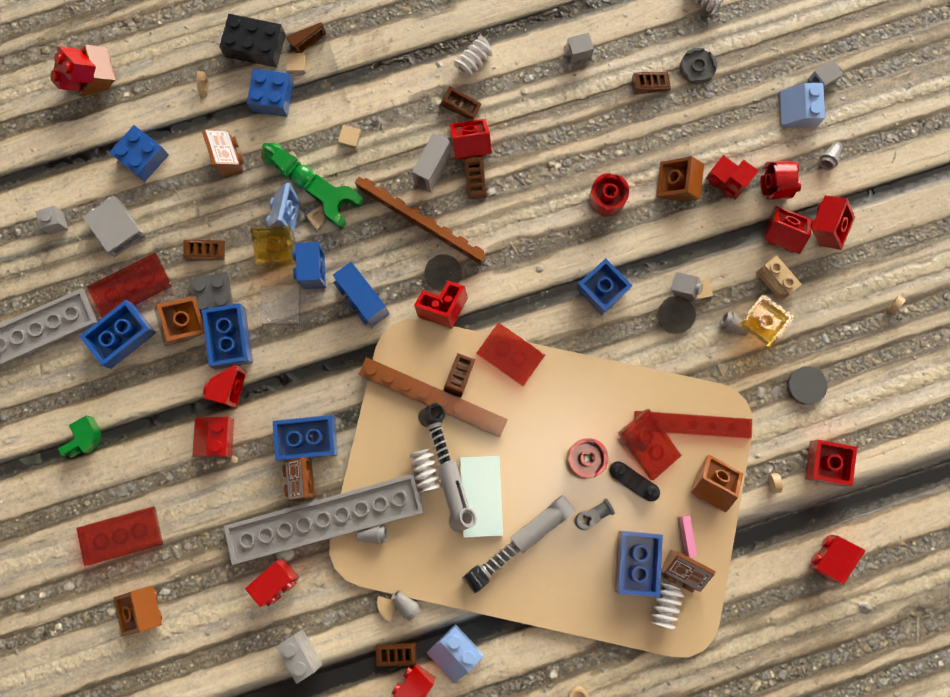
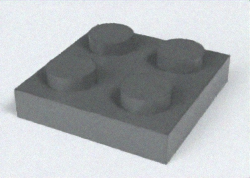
(212, 291)

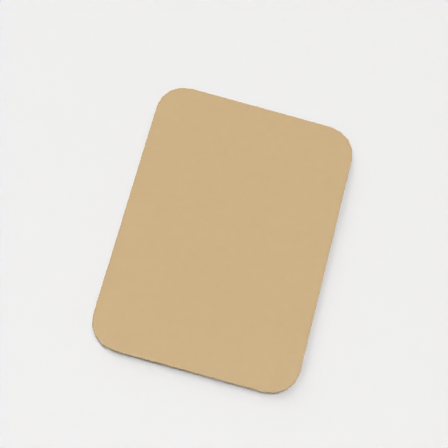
(570, 572)

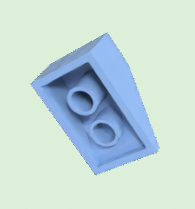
(284, 208)

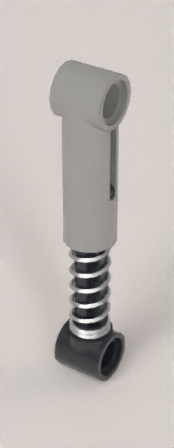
(461, 515)
(521, 541)

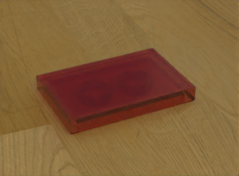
(510, 354)
(649, 444)

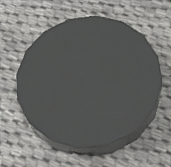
(698, 66)
(807, 385)

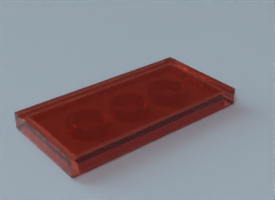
(131, 283)
(119, 536)

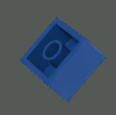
(270, 92)
(139, 153)
(309, 265)
(603, 286)

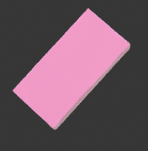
(687, 536)

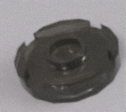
(442, 269)
(676, 315)

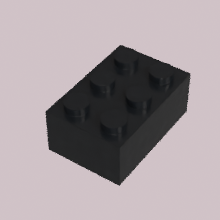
(252, 40)

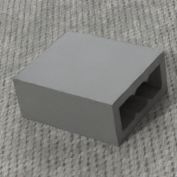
(432, 162)
(114, 226)
(299, 656)

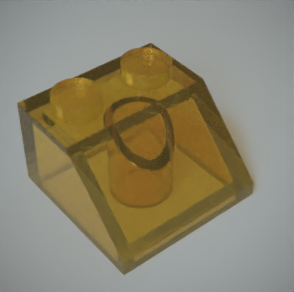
(273, 244)
(766, 320)

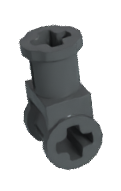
(594, 514)

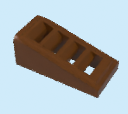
(305, 38)
(643, 89)
(457, 108)
(475, 162)
(187, 250)
(454, 390)
(404, 662)

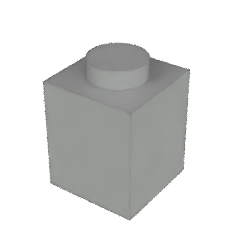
(579, 47)
(826, 74)
(51, 220)
(686, 286)

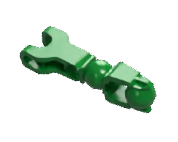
(314, 185)

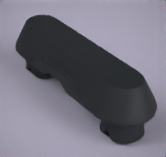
(634, 481)

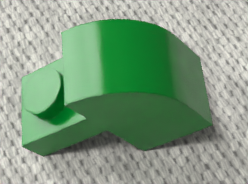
(86, 436)

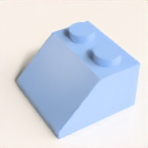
(802, 105)
(455, 654)

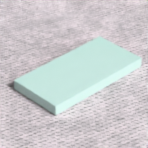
(483, 492)

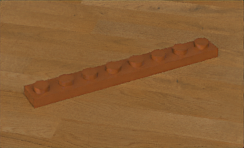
(414, 216)
(428, 395)

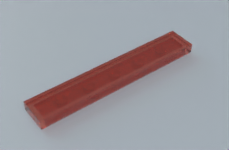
(703, 425)

